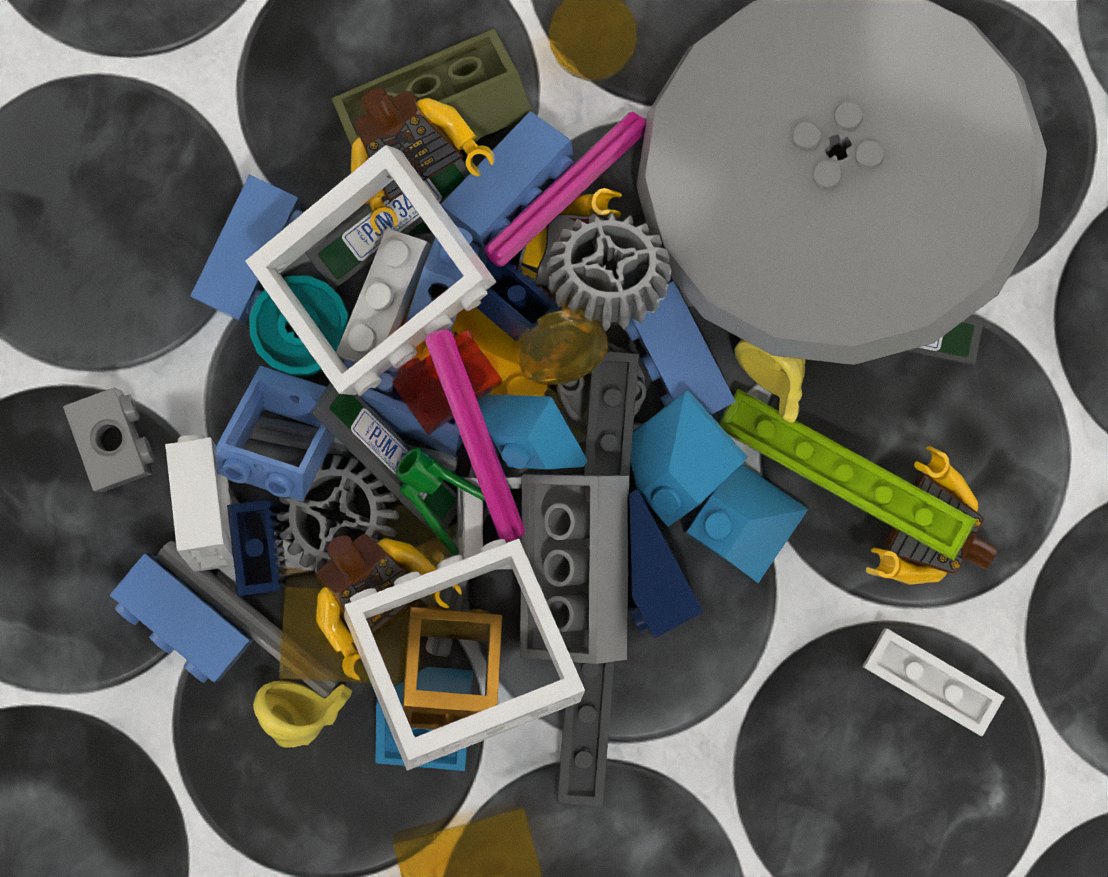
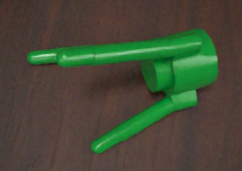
(425, 475)

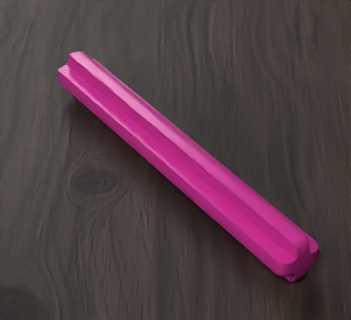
(565, 189)
(475, 434)

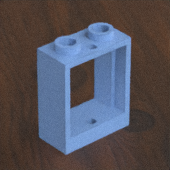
(276, 394)

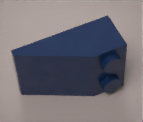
(655, 579)

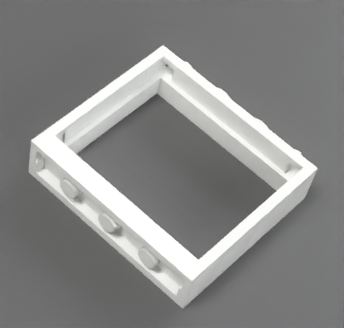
(327, 214)
(489, 722)

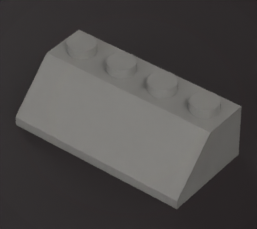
(580, 559)

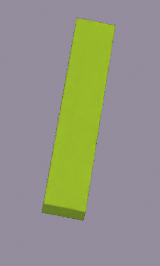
(847, 475)

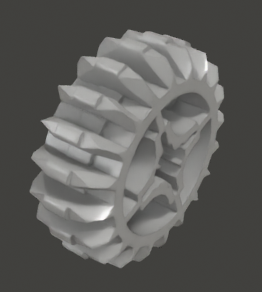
(624, 252)
(344, 495)

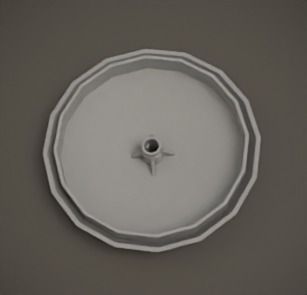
(856, 249)

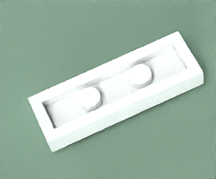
(384, 294)
(933, 682)

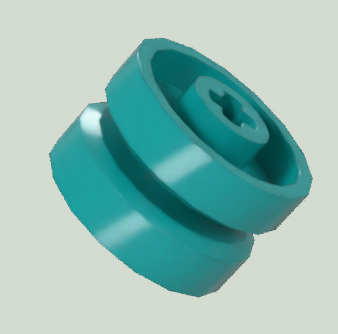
(278, 341)

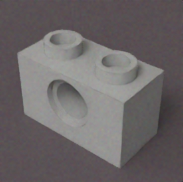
(90, 420)

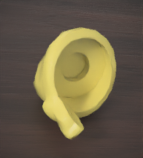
(775, 374)
(296, 712)

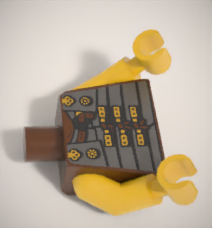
(422, 129)
(916, 563)
(359, 567)

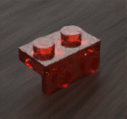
(423, 392)

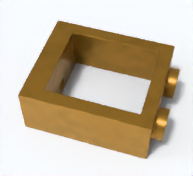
(439, 709)

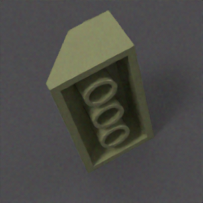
(469, 76)

